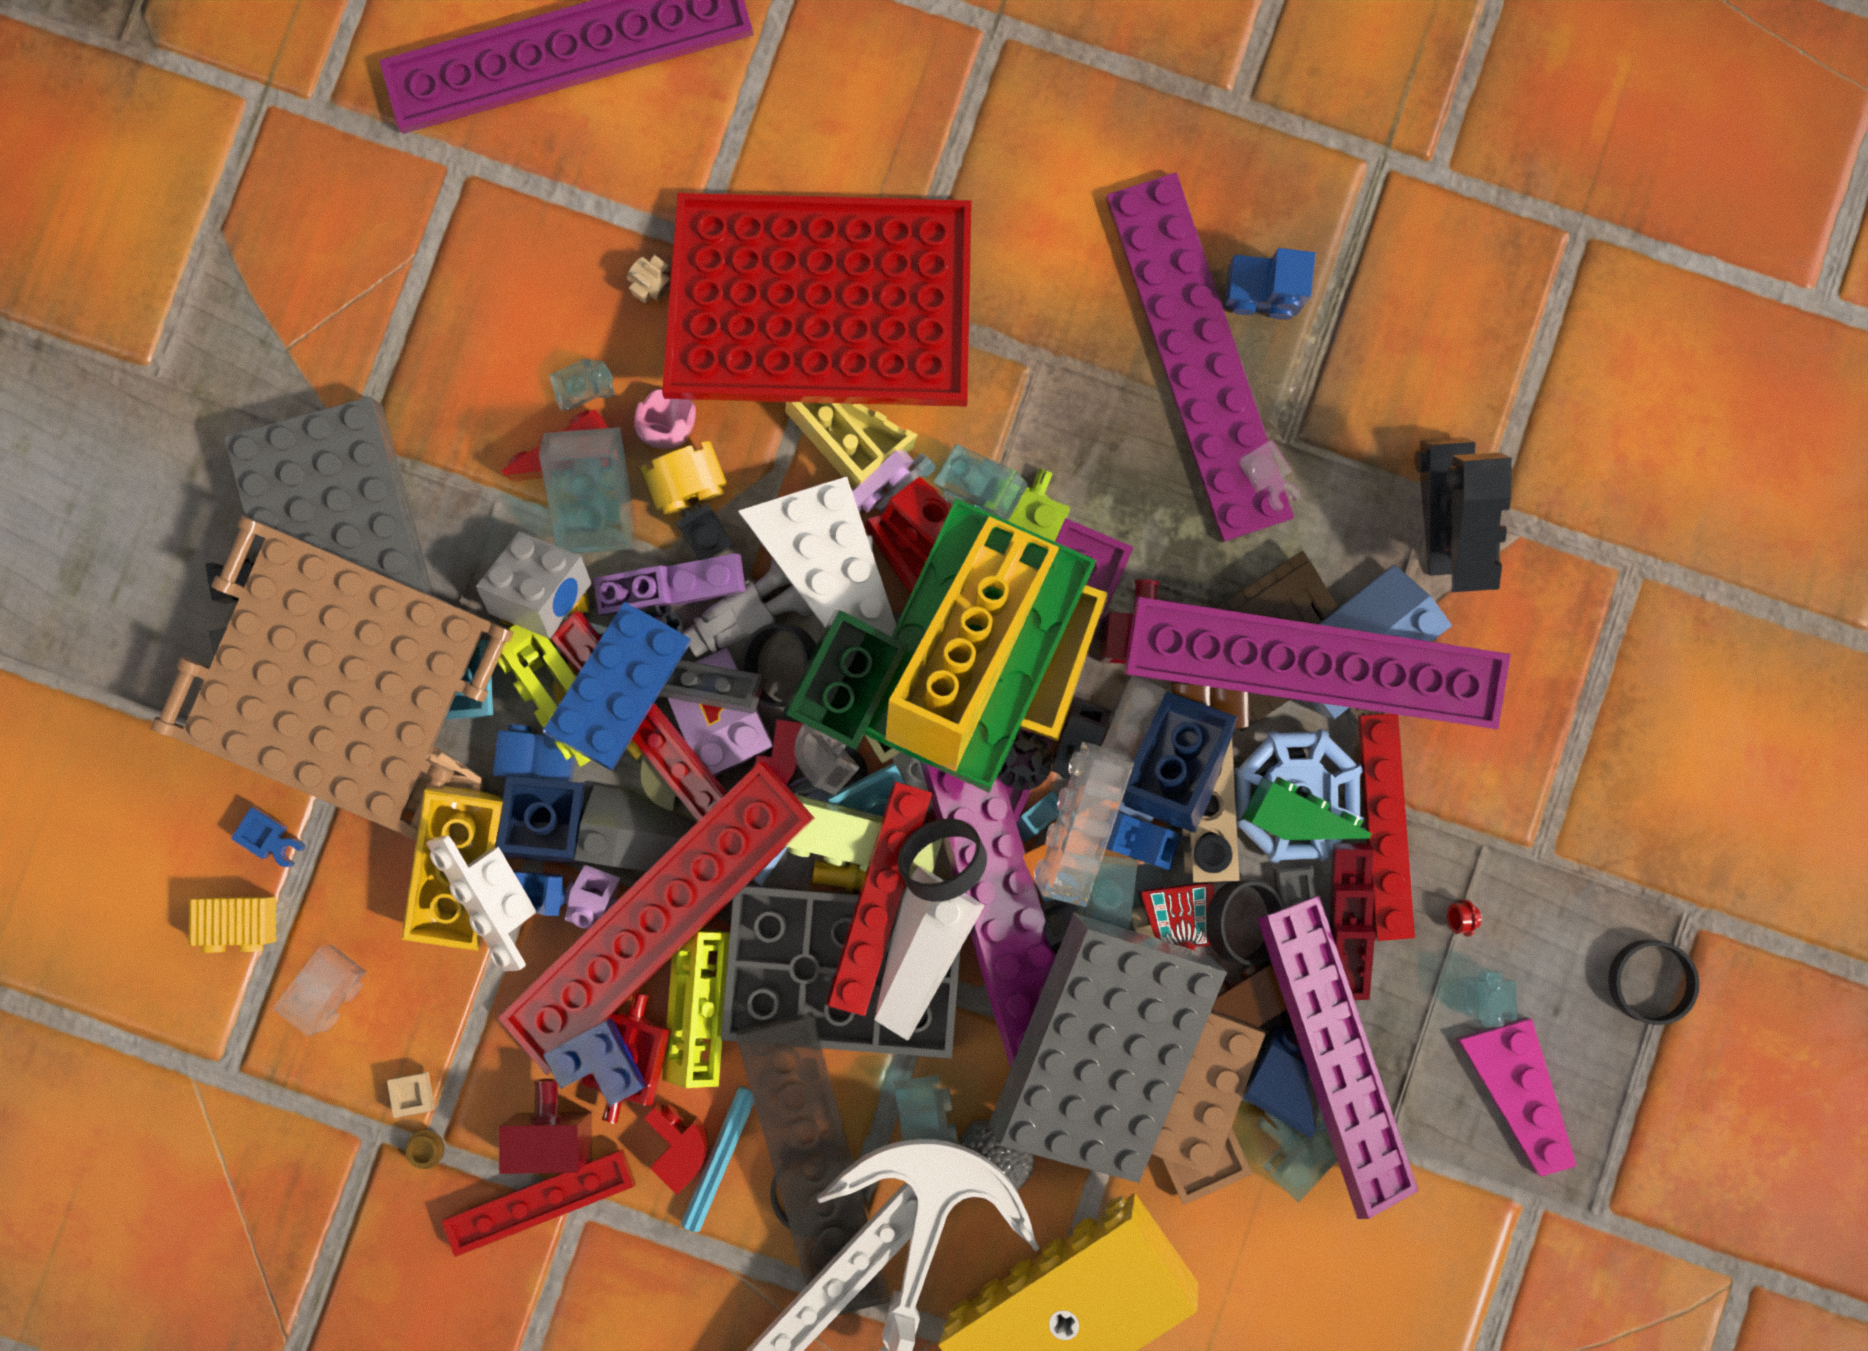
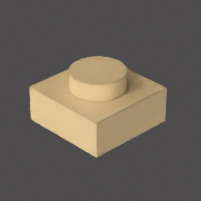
(410, 1094)

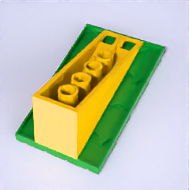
(977, 643)

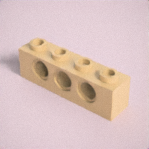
(1221, 823)

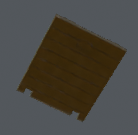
(1288, 593)

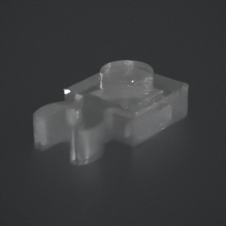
(1266, 469)

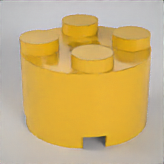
(683, 477)

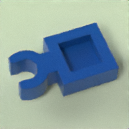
(263, 834)

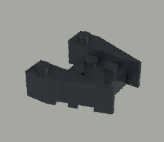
(1463, 511)

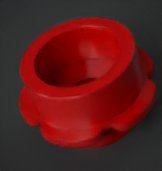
(1464, 917)

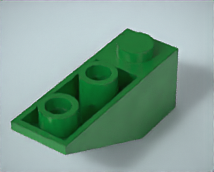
(1292, 817)

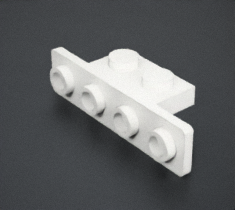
(489, 896)

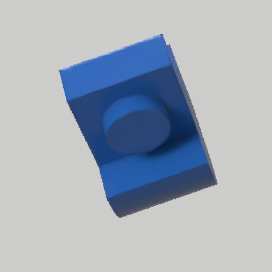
(1144, 841)
(543, 890)

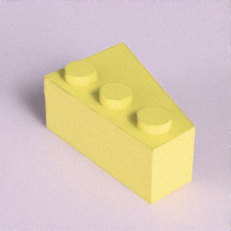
(850, 436)

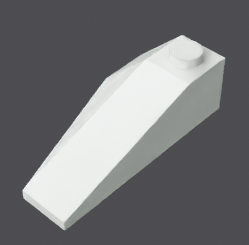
(921, 952)

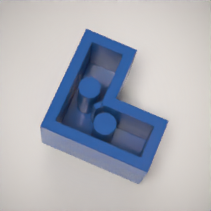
(1270, 285)

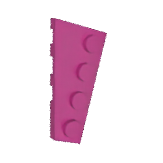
(1518, 1080)

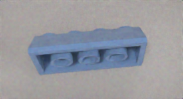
(1391, 607)

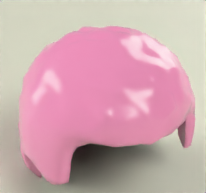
(664, 421)

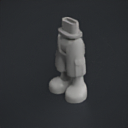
(744, 613)

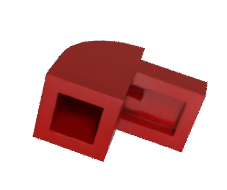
(686, 1149)

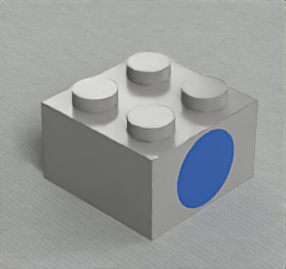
(534, 584)

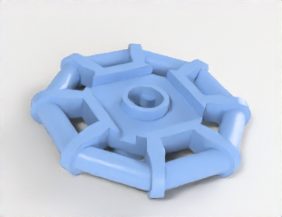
(1300, 772)

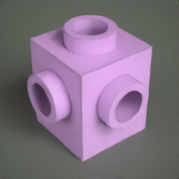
(590, 896)

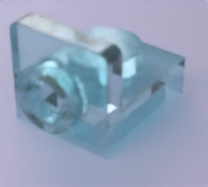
(582, 383)

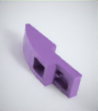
(670, 584)

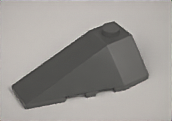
(626, 830)

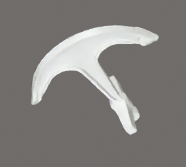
(940, 1177)

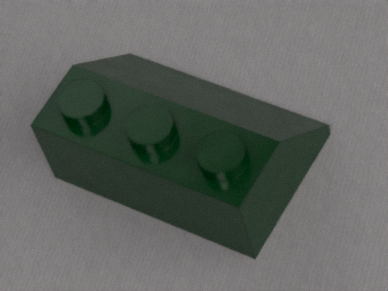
(845, 678)

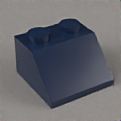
(540, 819)

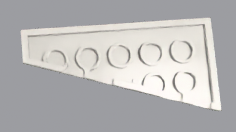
(824, 552)

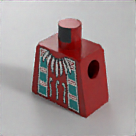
(1179, 913)

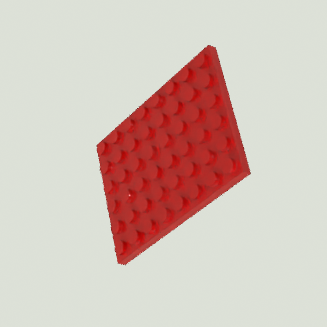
(819, 300)

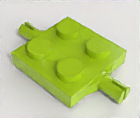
(1039, 512)

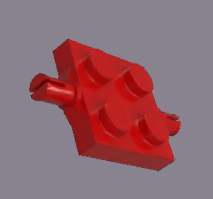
(647, 1047)

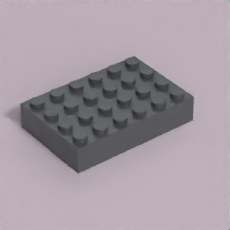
(333, 486)
(784, 965)
(1106, 1049)

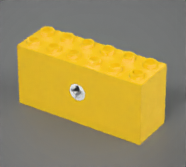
(1095, 1291)

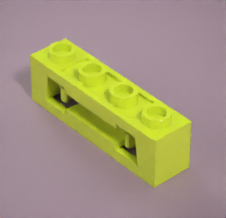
(524, 648)
(696, 1011)

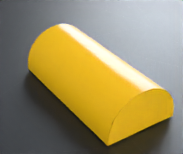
(473, 825)

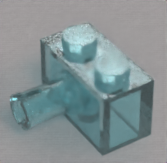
(980, 482)
(1112, 892)
(1300, 1159)

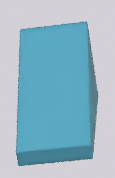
(1038, 816)

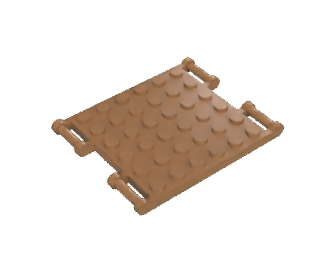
(331, 677)

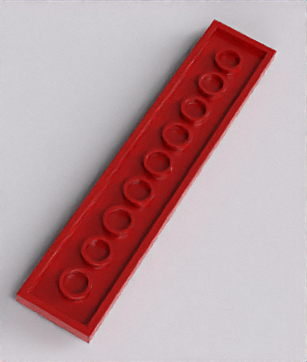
(658, 913)

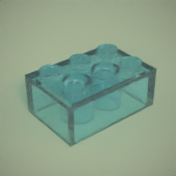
(588, 490)

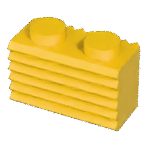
(232, 922)

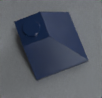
(1282, 1082)

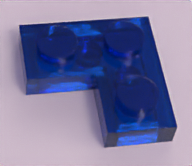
(600, 1053)

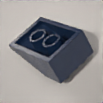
(1179, 761)

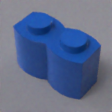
(530, 756)

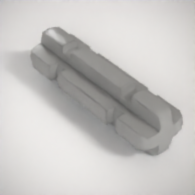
(921, 467)

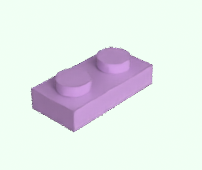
(891, 472)

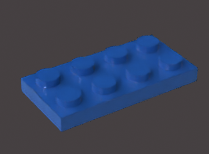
(617, 686)

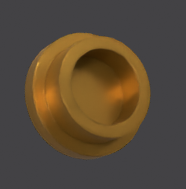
(425, 1149)

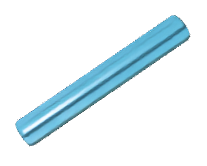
(718, 1160)

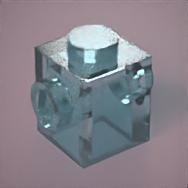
(1490, 998)

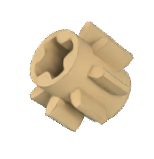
(649, 279)

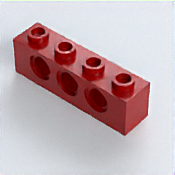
(917, 515)

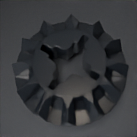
(1041, 762)

